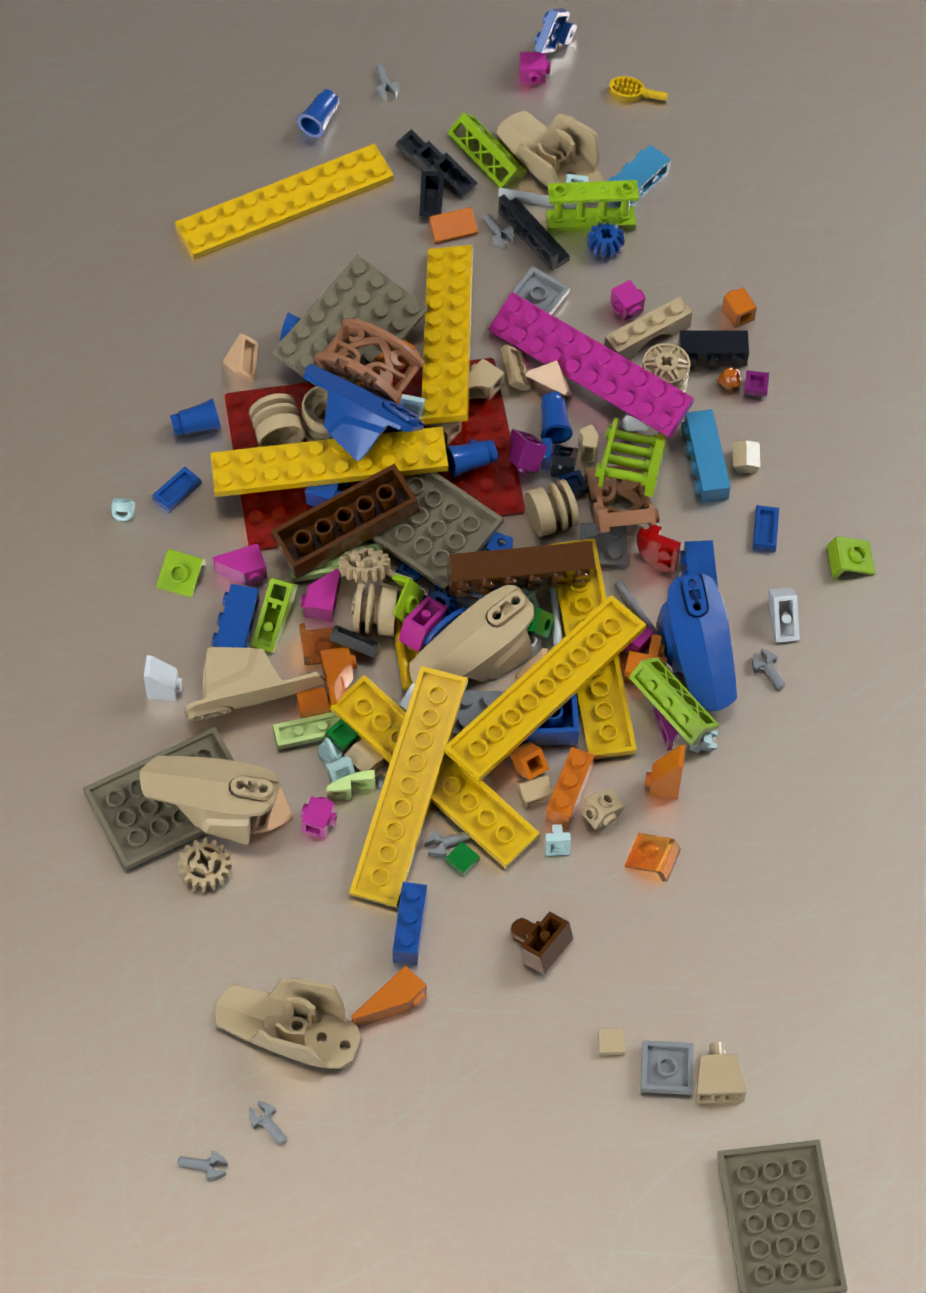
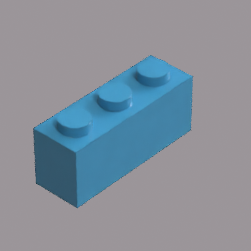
(646, 168)

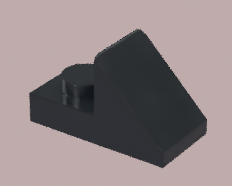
(431, 193)
(563, 460)

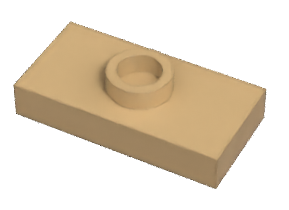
(515, 368)

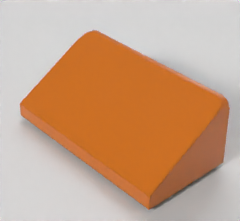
(453, 225)

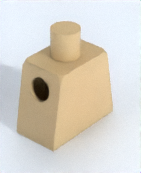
(719, 1077)

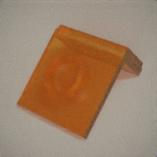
(315, 641)
(654, 855)

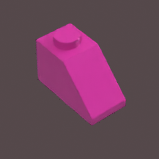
(242, 565)
(322, 597)
(421, 622)

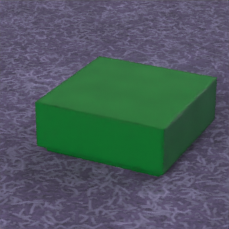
(341, 735)
(462, 859)

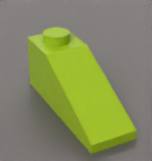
(274, 614)

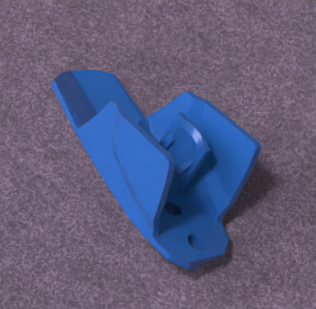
(358, 415)
(699, 640)

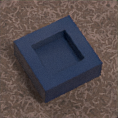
(575, 482)

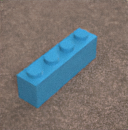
(706, 456)

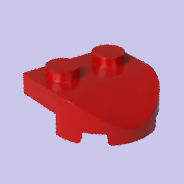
(657, 549)

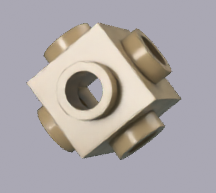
(602, 808)

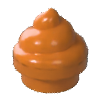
(729, 378)

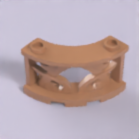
(338, 354)
(608, 517)

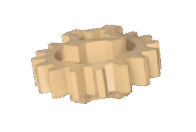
(364, 565)
(212, 857)

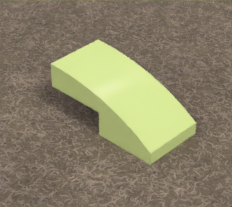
(342, 787)

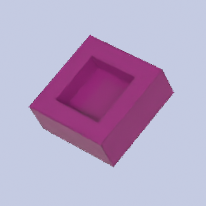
(756, 383)

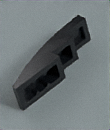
(429, 158)

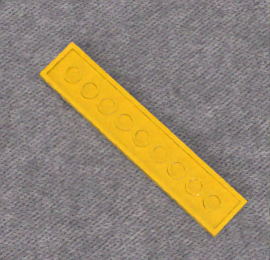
(284, 201)
(447, 334)
(325, 462)
(544, 688)
(603, 699)
(408, 787)
(456, 793)

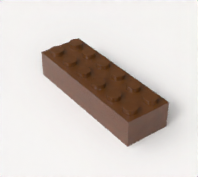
(345, 521)
(520, 567)

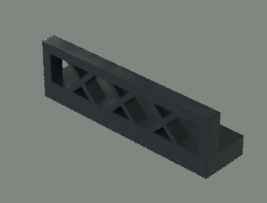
(532, 232)

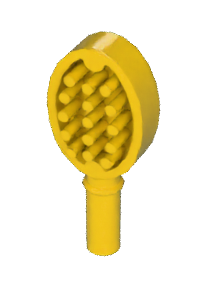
(632, 90)

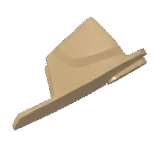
(552, 151)
(479, 644)
(242, 679)
(212, 792)
(292, 1021)

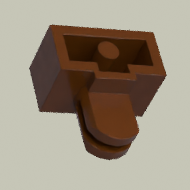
(542, 940)

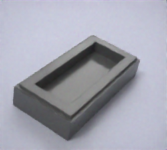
(354, 641)

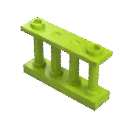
(583, 218)
(651, 466)

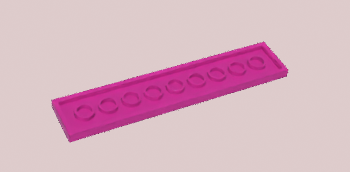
(592, 365)

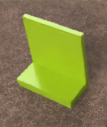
(850, 555)
(180, 572)
(410, 597)

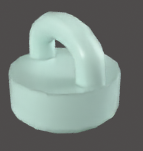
(122, 505)
(328, 752)

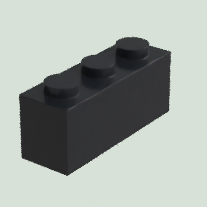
(715, 347)

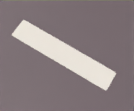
(532, 198)

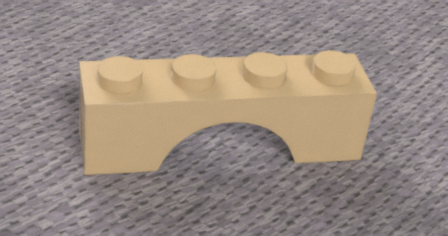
(664, 320)
(484, 383)

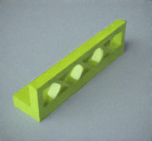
(493, 147)
(673, 700)

